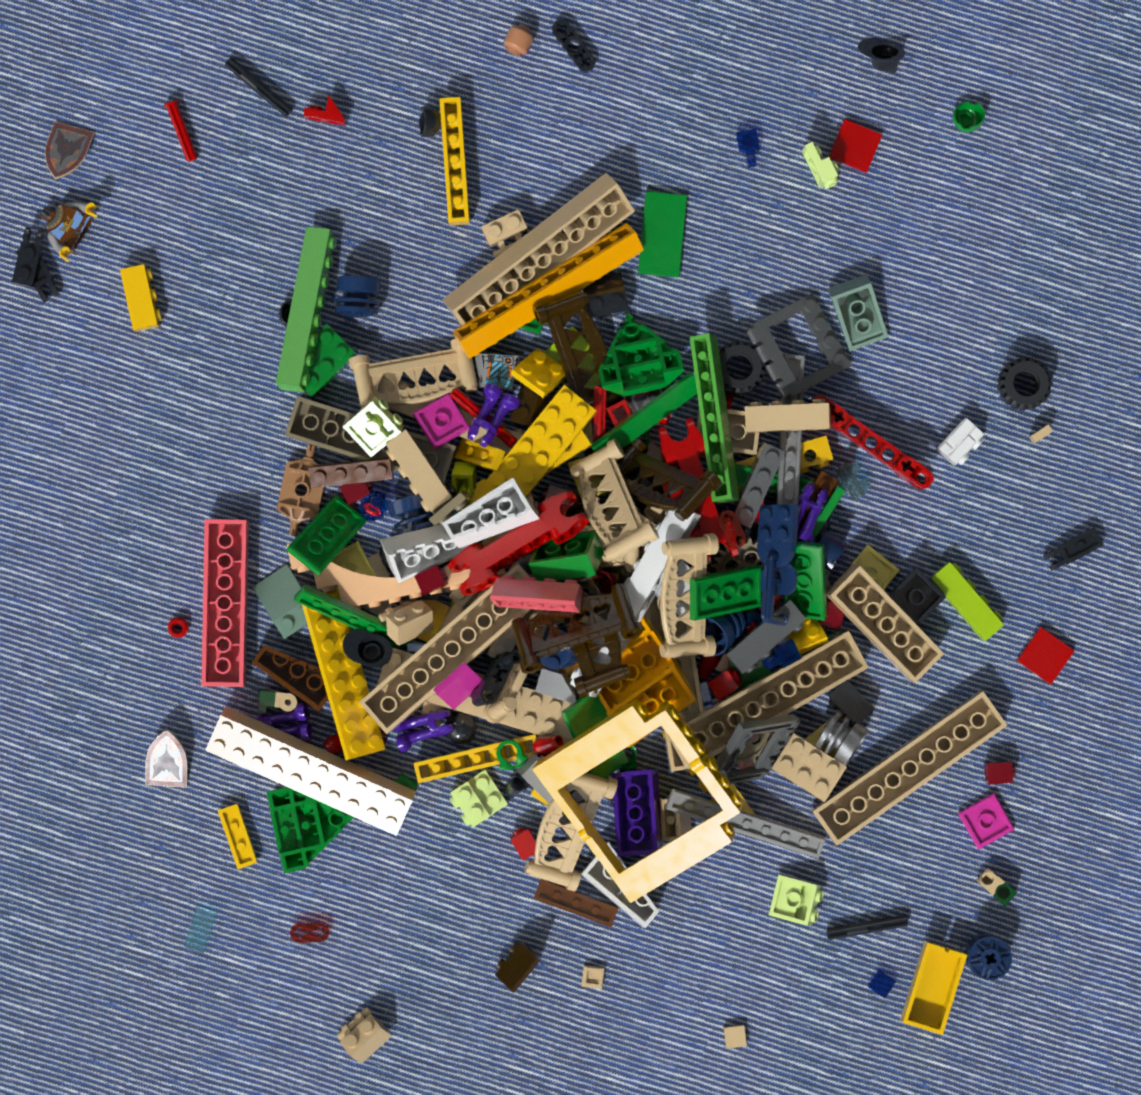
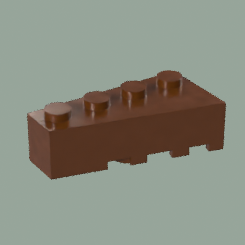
(294, 675)

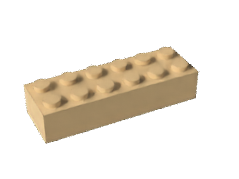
(884, 623)

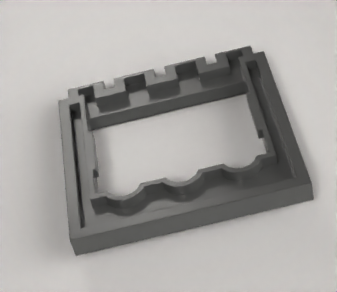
(778, 366)
(781, 726)

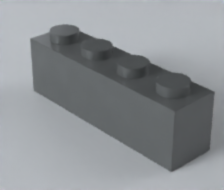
(757, 483)
(764, 637)

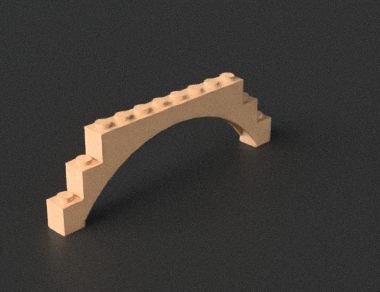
(365, 590)

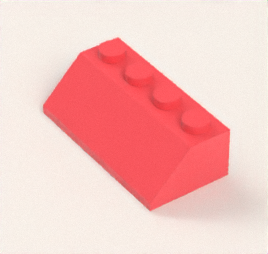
(537, 594)

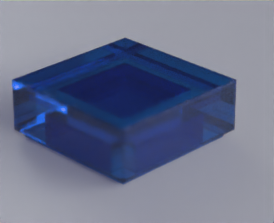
(881, 983)

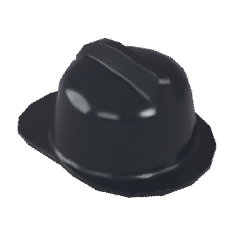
(882, 54)
(367, 648)

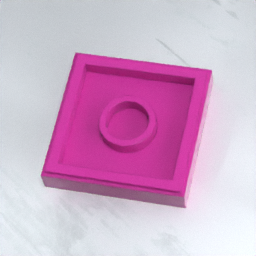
(441, 421)
(458, 685)
(985, 821)

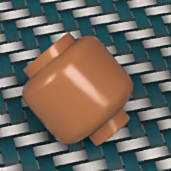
(518, 40)

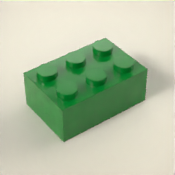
(330, 358)
(567, 560)

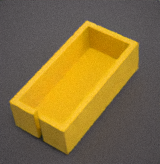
(933, 987)

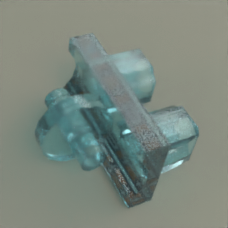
(848, 479)

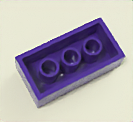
(637, 813)

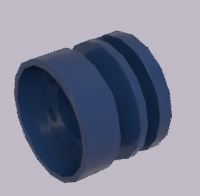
(357, 296)
(411, 514)
(726, 630)
(988, 944)

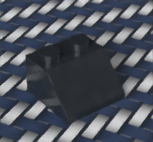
(606, 296)

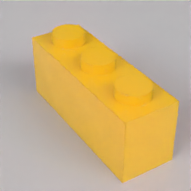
(140, 297)

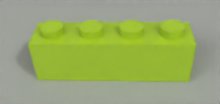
(966, 601)

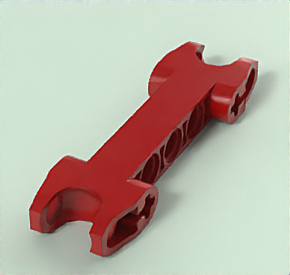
(686, 457)
(895, 464)
(488, 560)

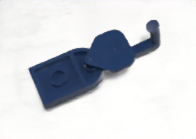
(776, 549)

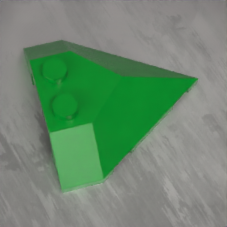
(639, 361)
(302, 826)

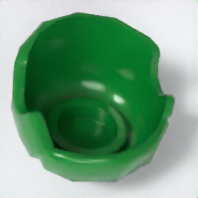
(968, 116)

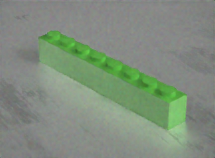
(306, 309)
(714, 415)

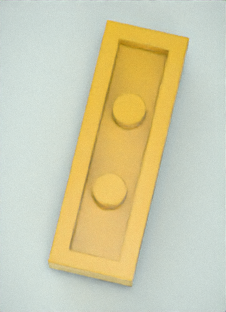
(473, 453)
(237, 836)

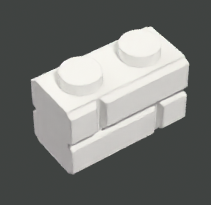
(960, 441)

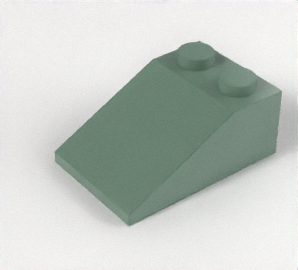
(858, 312)
(277, 597)

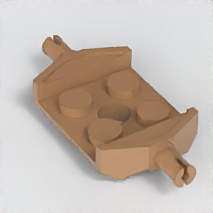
(290, 504)

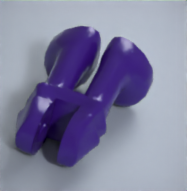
(492, 395)
(806, 532)
(300, 713)
(406, 740)

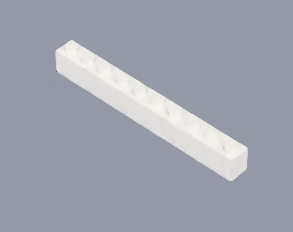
(646, 578)

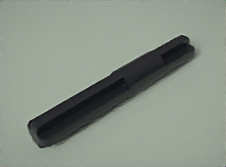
(258, 87)
(867, 927)

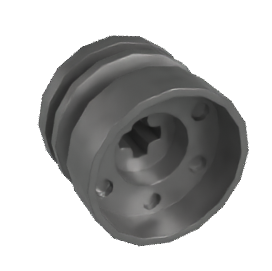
(841, 737)

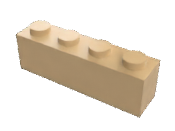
(787, 417)
(419, 471)

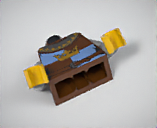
(68, 225)

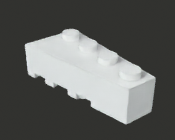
(491, 515)
(418, 551)
(640, 910)

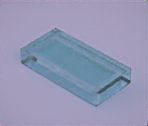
(200, 929)

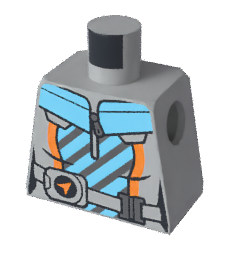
(495, 370)

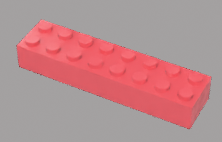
(225, 603)

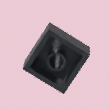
(916, 595)

